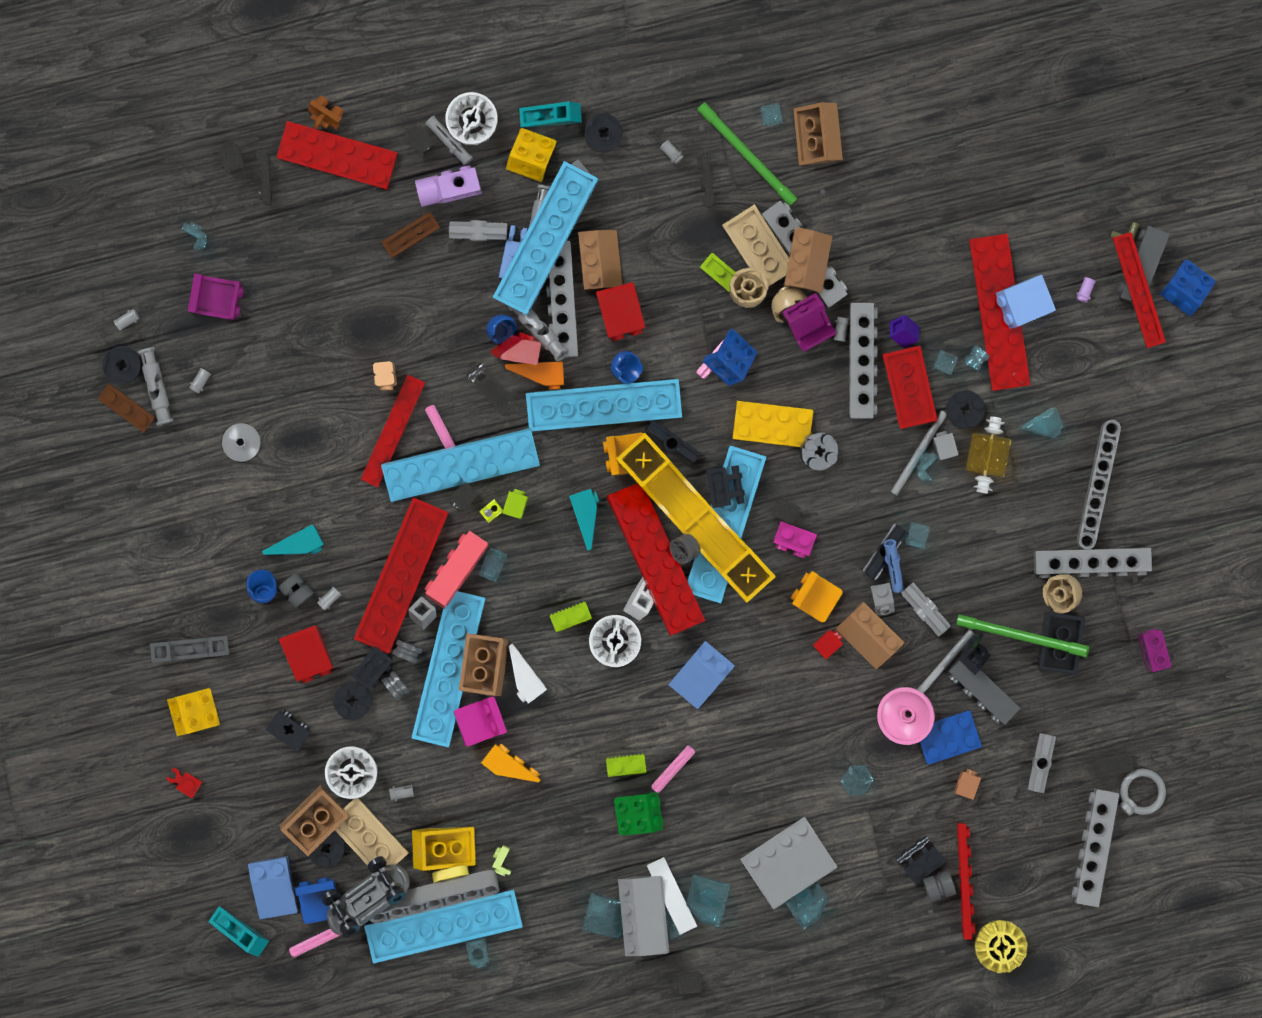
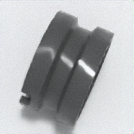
(684, 548)
(407, 651)
(395, 685)

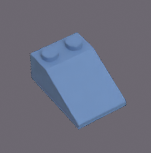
(701, 675)
(273, 887)

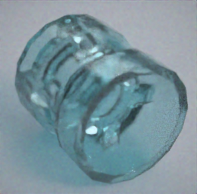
(976, 358)

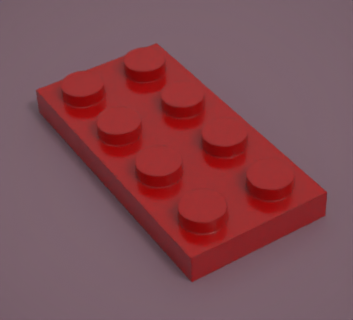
(910, 387)

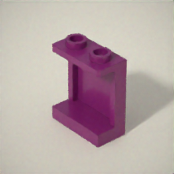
(215, 297)
(809, 322)
(1154, 650)

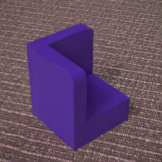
(904, 331)

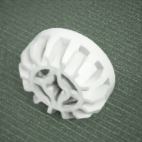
(479, 103)
(613, 659)
(333, 772)

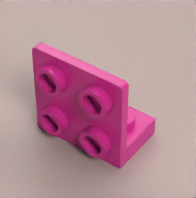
(480, 721)

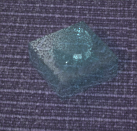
(771, 114)

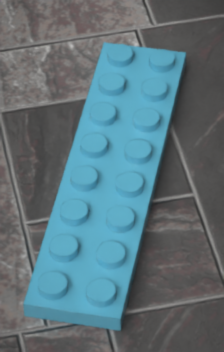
(545, 238)
(604, 405)
(460, 464)
(704, 578)
(441, 689)
(443, 926)

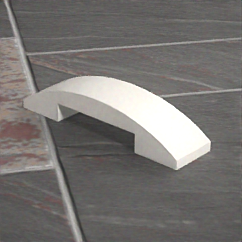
(672, 897)

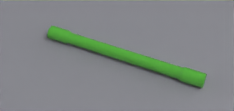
(712, 117)
(1072, 648)

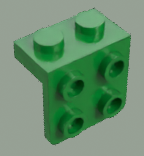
(638, 814)

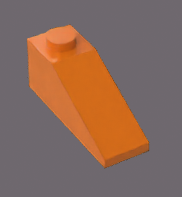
(544, 373)

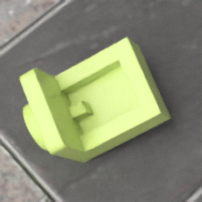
(500, 855)

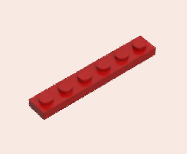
(1138, 290)
(393, 430)
(965, 872)

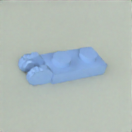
(510, 249)

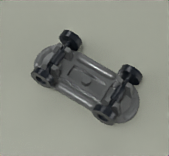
(367, 898)

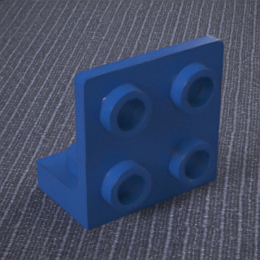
(732, 358)

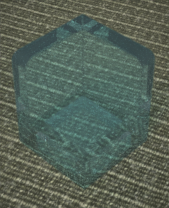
(944, 362)
(917, 535)
(857, 780)

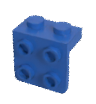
(1188, 287)
(310, 899)

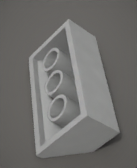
(643, 915)

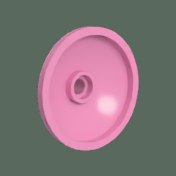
(893, 717)

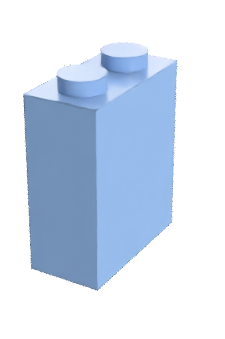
(1025, 301)

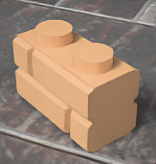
(384, 375)

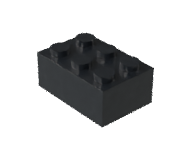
(1063, 628)

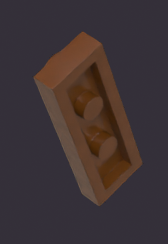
(410, 235)
(126, 408)

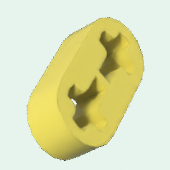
(450, 873)

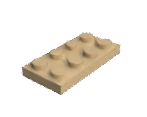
(757, 244)
(368, 835)

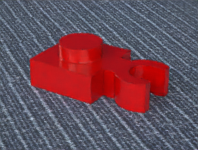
(187, 784)

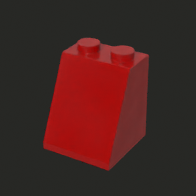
(621, 311)
(307, 654)

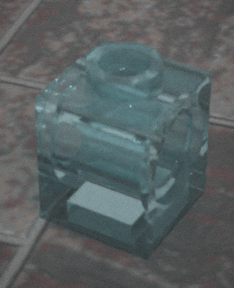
(477, 944)

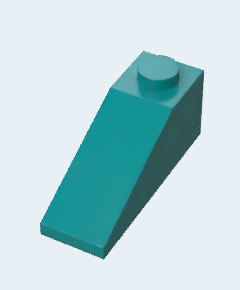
(550, 114)
(585, 510)
(302, 542)
(238, 932)

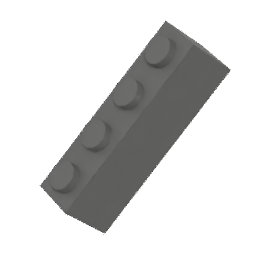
(1149, 251)
(985, 691)

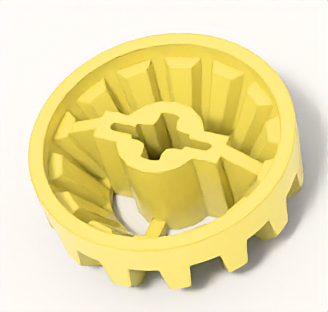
(999, 929)

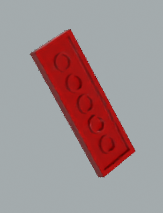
(337, 155)

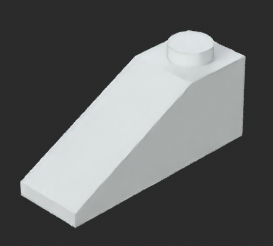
(639, 601)
(526, 679)

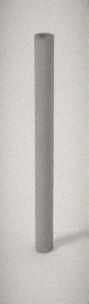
(918, 453)
(945, 662)

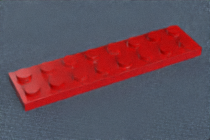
(1005, 346)
(653, 557)
(401, 575)

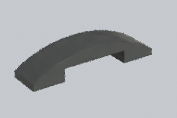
(189, 649)

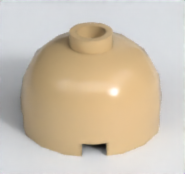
(748, 288)
(785, 299)
(1062, 593)

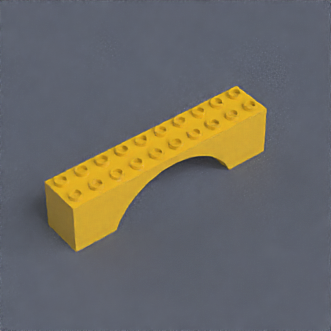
(695, 517)

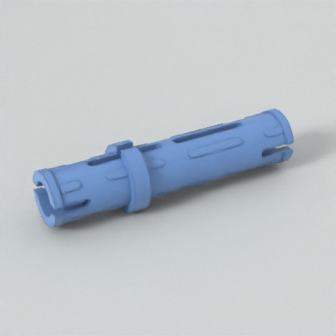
(892, 559)

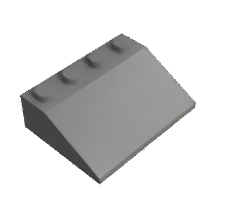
(789, 863)

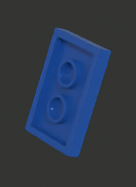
(950, 738)

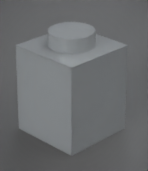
(945, 445)
(422, 612)

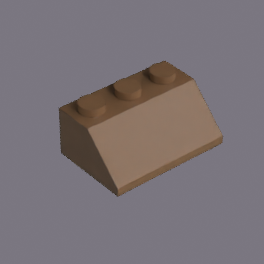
(818, 134)
(600, 259)
(808, 260)
(869, 635)
(483, 664)
(313, 820)

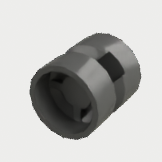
(298, 597)
(939, 886)

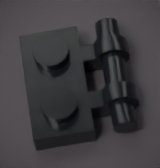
(719, 486)
(923, 865)

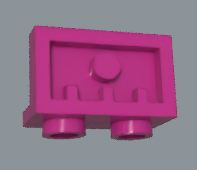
(795, 539)

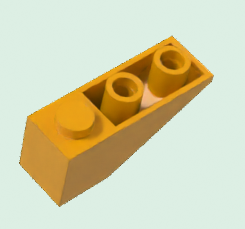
(505, 765)

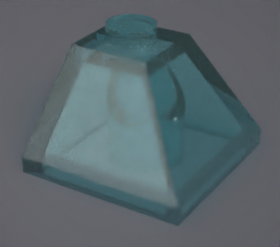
(1044, 425)
(707, 899)
(808, 905)
(603, 916)

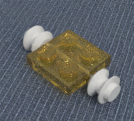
(988, 454)

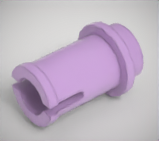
(1085, 290)

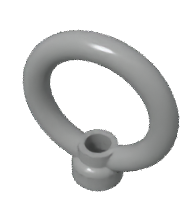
(1129, 806)

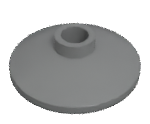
(248, 449)

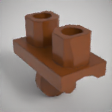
(322, 115)

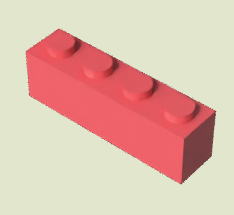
(456, 570)

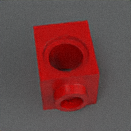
(828, 643)

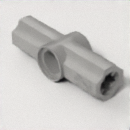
(478, 230)
(925, 609)
(1039, 775)

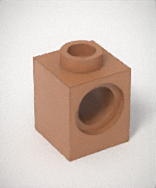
(967, 784)

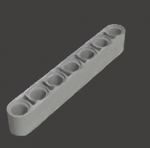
(1104, 476)
(442, 895)

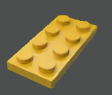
(771, 424)

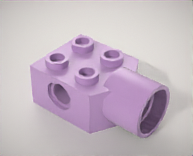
(442, 188)

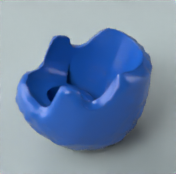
(501, 328)
(626, 367)
(261, 586)

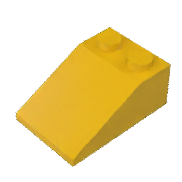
(443, 848)

